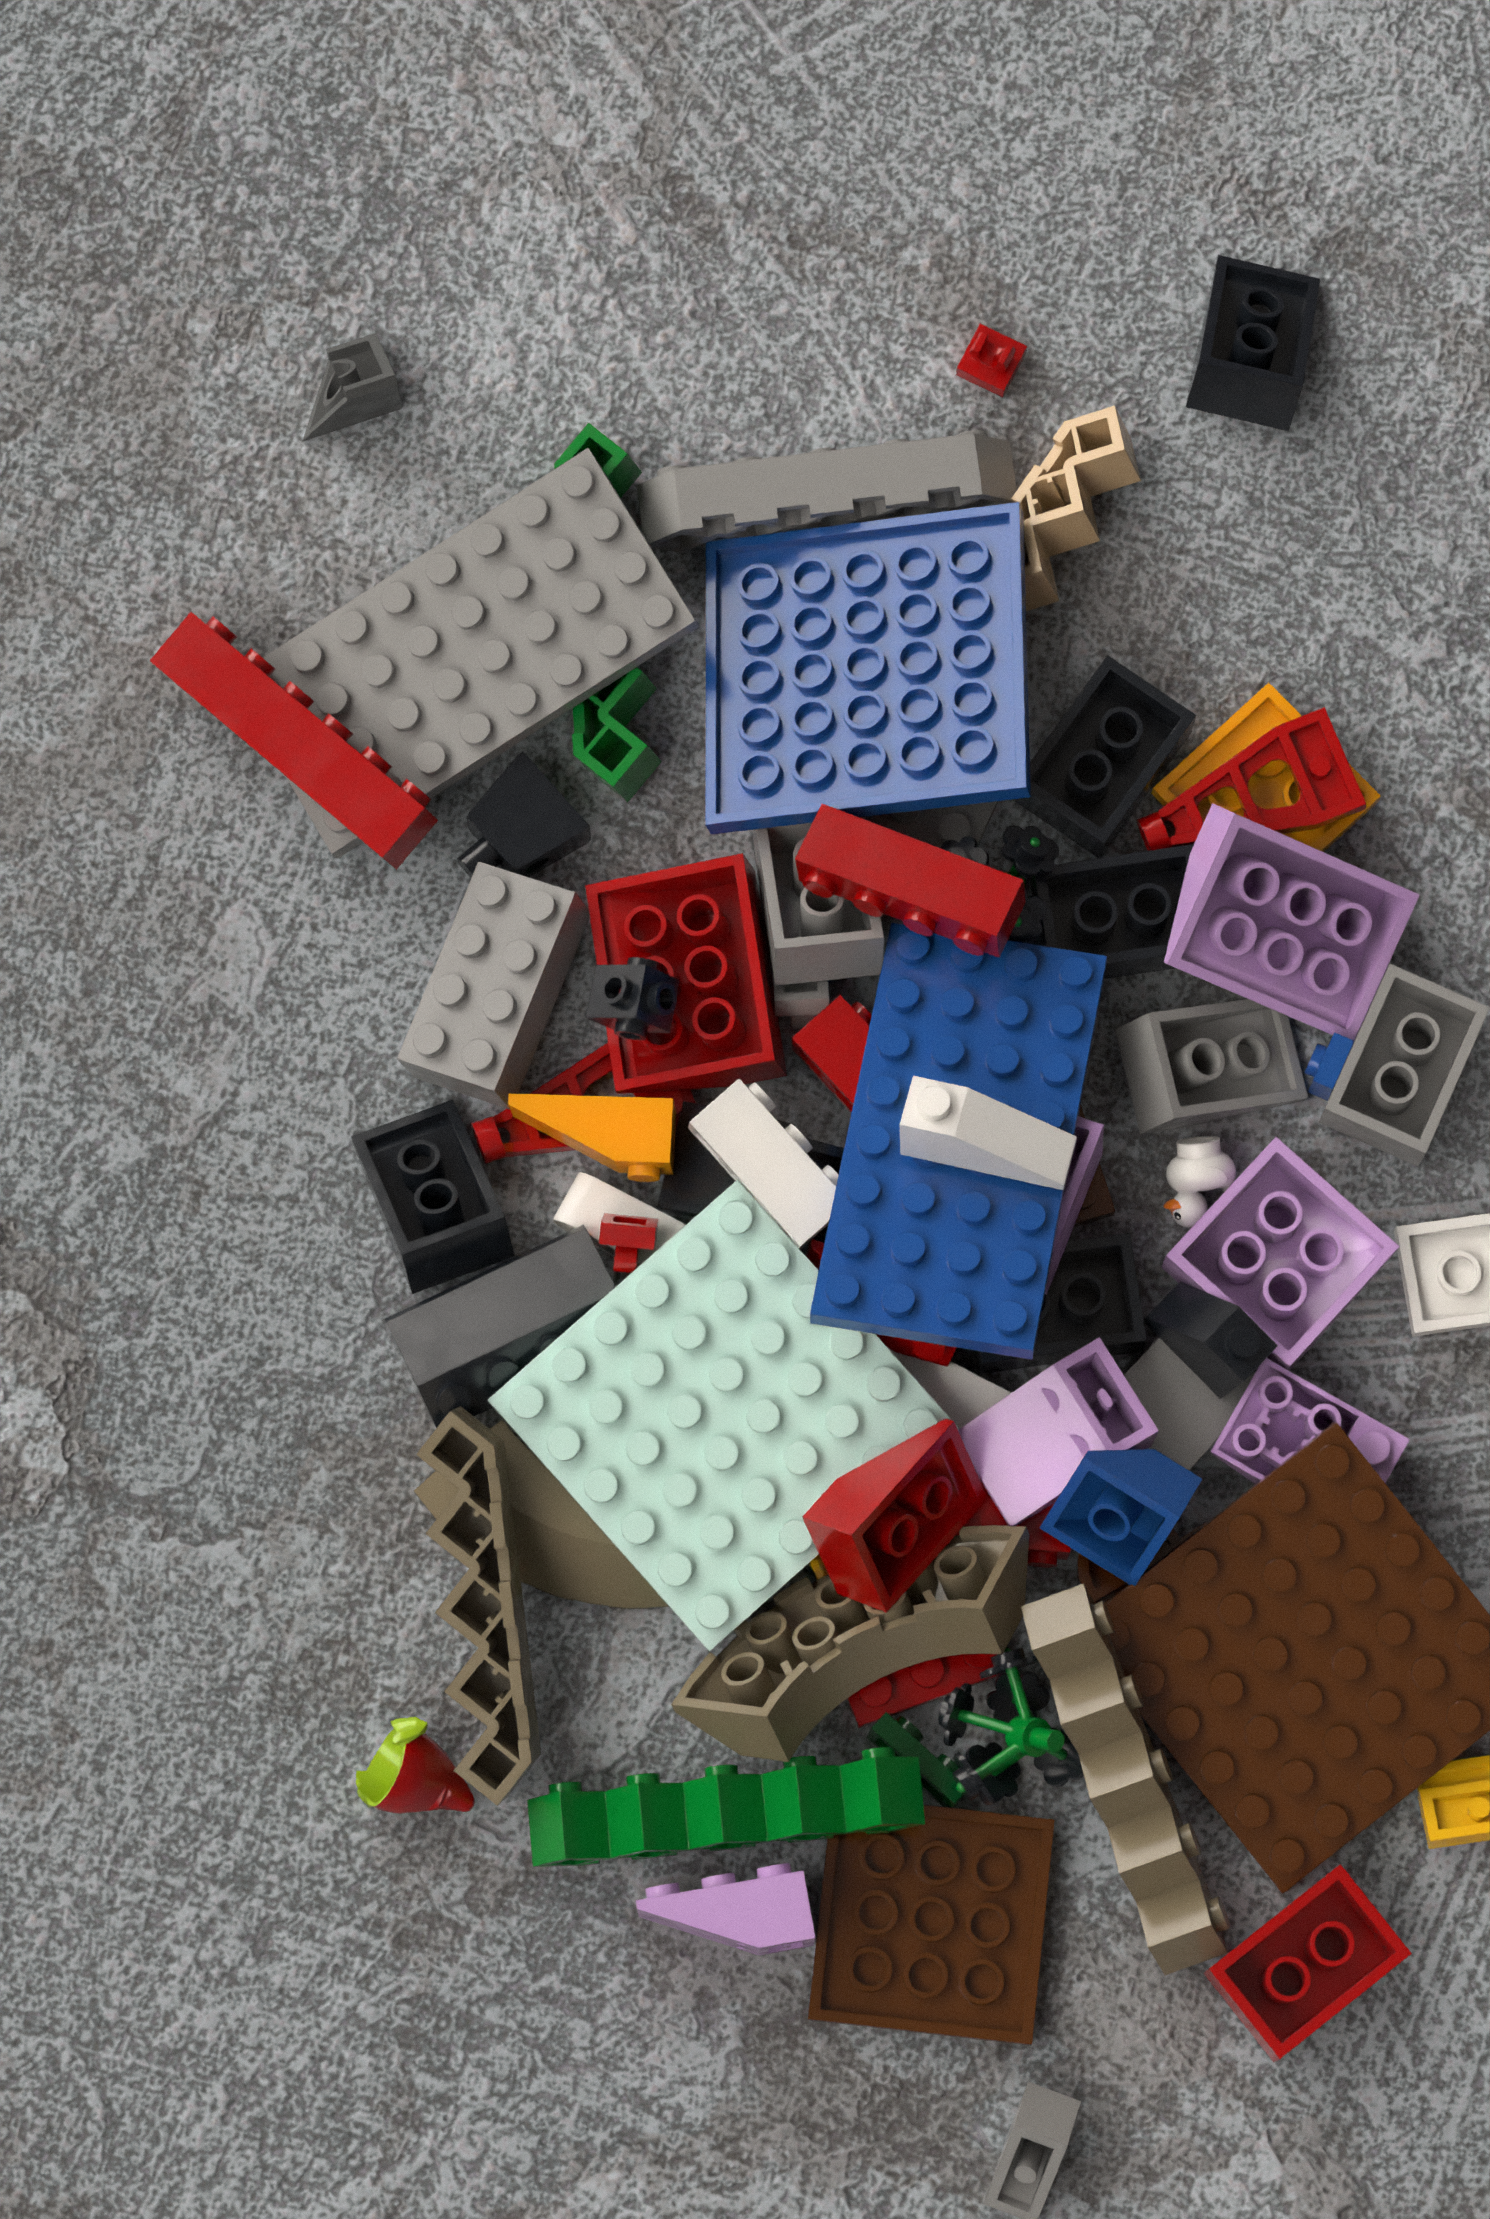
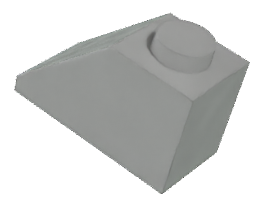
(1032, 2152)

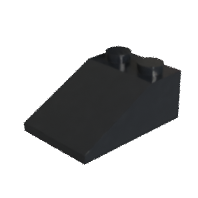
(1253, 343)
(433, 1196)

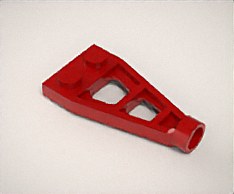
(1318, 768)
(572, 1081)

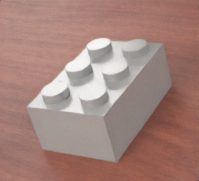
(807, 933)
(1404, 1065)

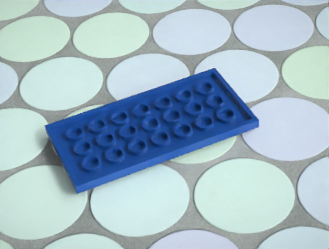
(933, 1244)

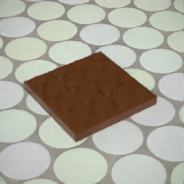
(935, 1926)

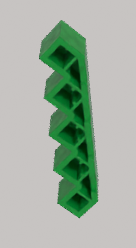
(601, 720)
(725, 1809)

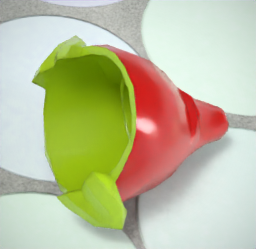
(412, 1774)

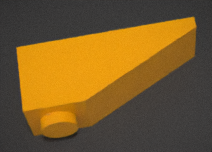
(618, 1132)

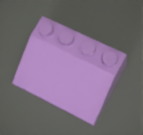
(1285, 923)

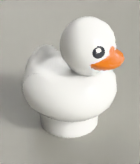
(1196, 1168)

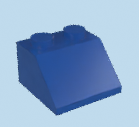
(1121, 1508)

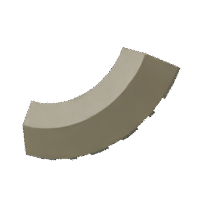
(555, 1538)
(824, 1647)

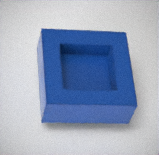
(1327, 1064)

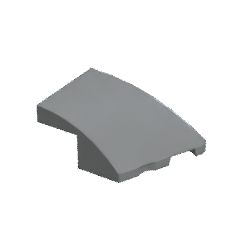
(1179, 1403)

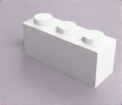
(768, 1160)

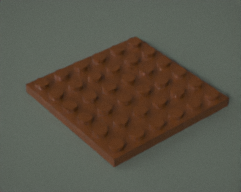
(1307, 1657)

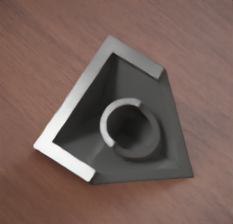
(354, 387)

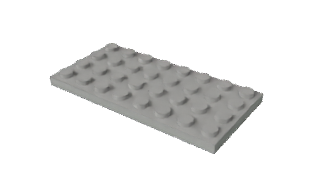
(488, 634)

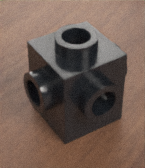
(643, 1004)

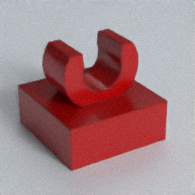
(991, 360)
(628, 1235)

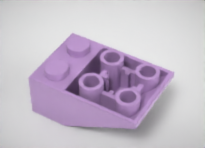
(1285, 1413)
(1043, 1429)
(749, 1915)

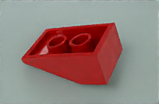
(895, 1515)

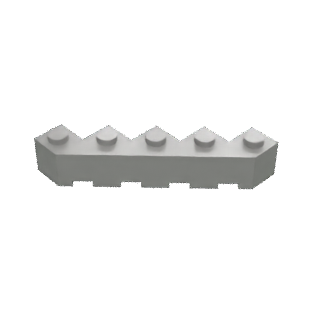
(824, 488)

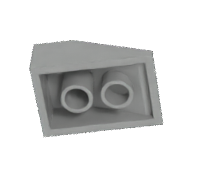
(1209, 1063)

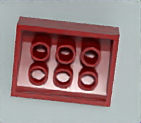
(711, 936)

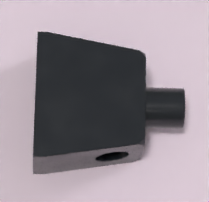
(523, 823)

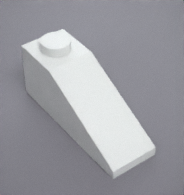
(982, 1135)

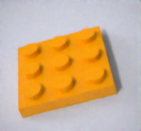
(1271, 785)

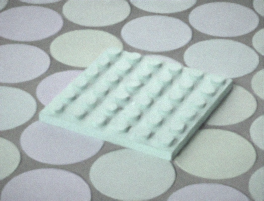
(712, 1413)

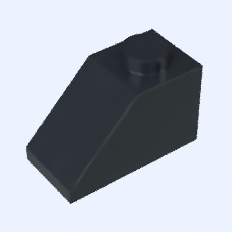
(1210, 1337)

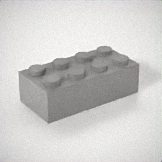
(494, 985)

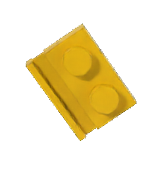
(1457, 1803)

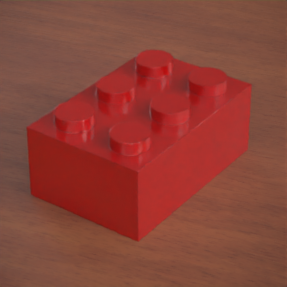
(1307, 1963)

